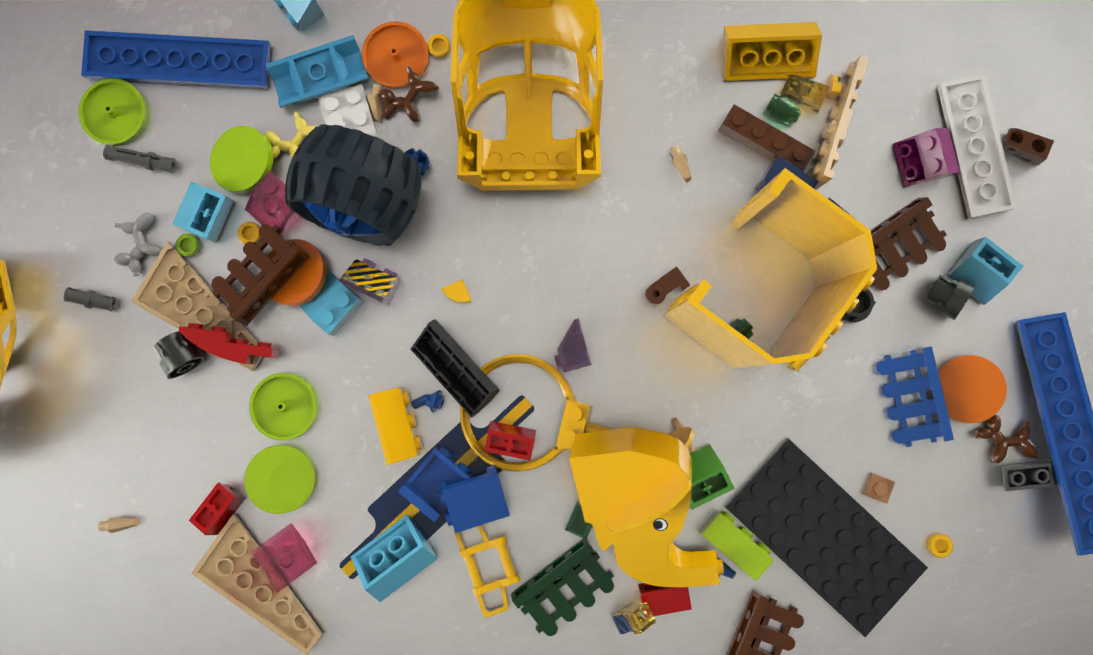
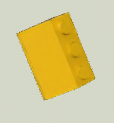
(395, 425)

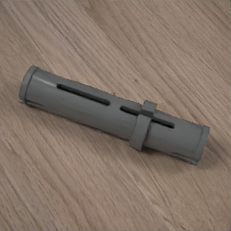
(148, 160)

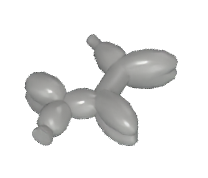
(142, 247)

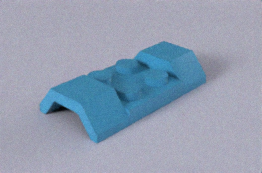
(317, 71)

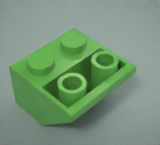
(708, 477)

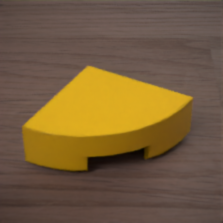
(835, 86)
(457, 292)

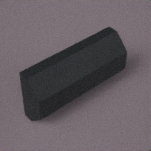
(454, 368)

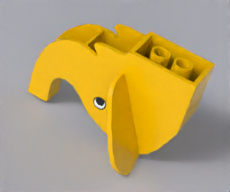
(637, 497)

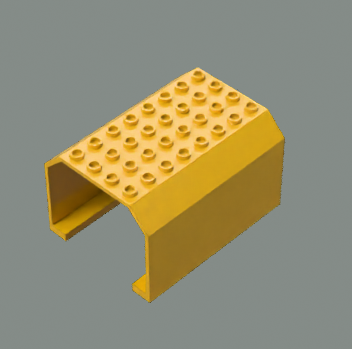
(840, 264)

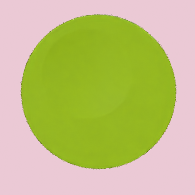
(113, 112)
(241, 159)
(283, 406)
(279, 479)

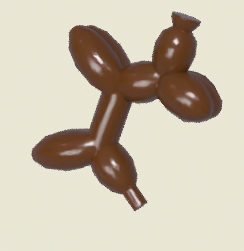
(407, 103)
(1000, 448)

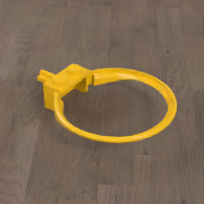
(574, 421)

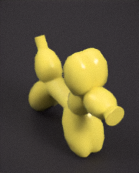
(287, 146)

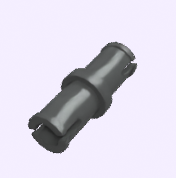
(89, 299)

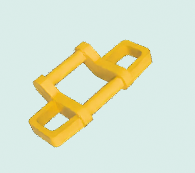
(479, 587)

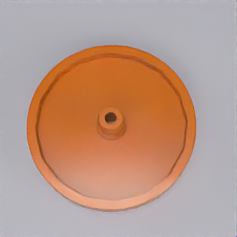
(392, 49)
(307, 280)
(972, 388)

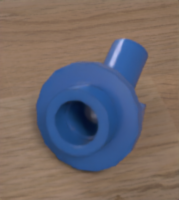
(433, 401)

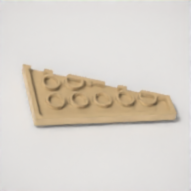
(835, 133)
(182, 297)
(237, 577)

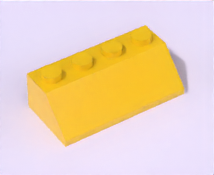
(770, 51)

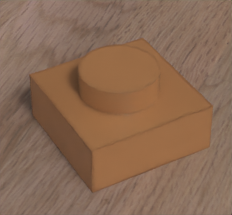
(878, 488)

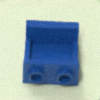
(425, 482)
(474, 501)

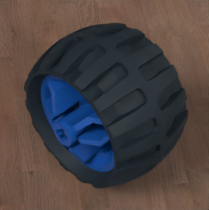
(353, 184)

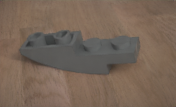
(1029, 475)

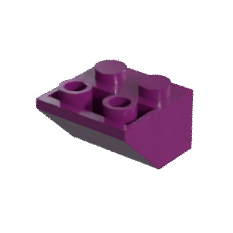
(926, 157)

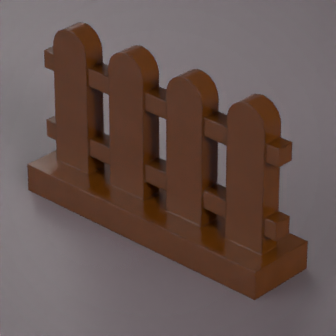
(904, 233)
(271, 278)
(754, 629)

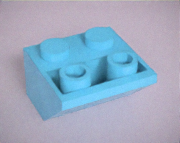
(203, 212)
(986, 268)

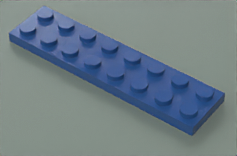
(176, 59)

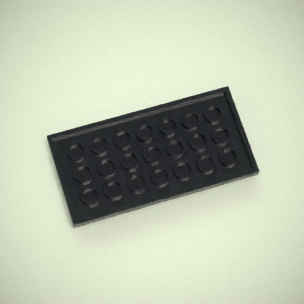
(826, 537)

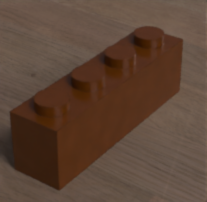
(764, 138)

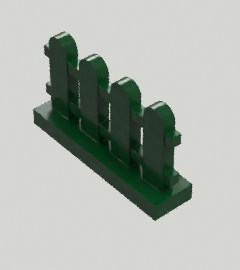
(544, 582)

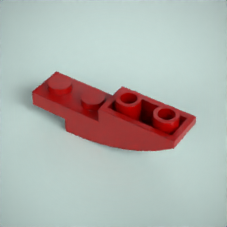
(220, 344)

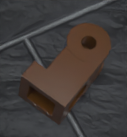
(1027, 145)
(658, 290)

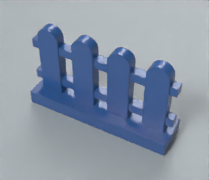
(919, 408)

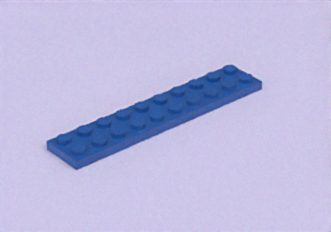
(1064, 416)

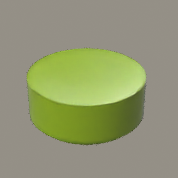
(188, 245)

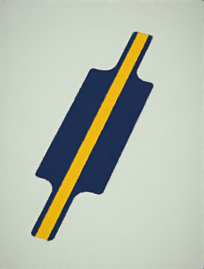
(393, 506)

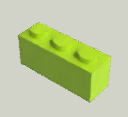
(737, 544)

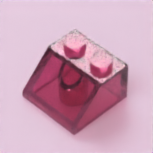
(269, 205)
(283, 557)

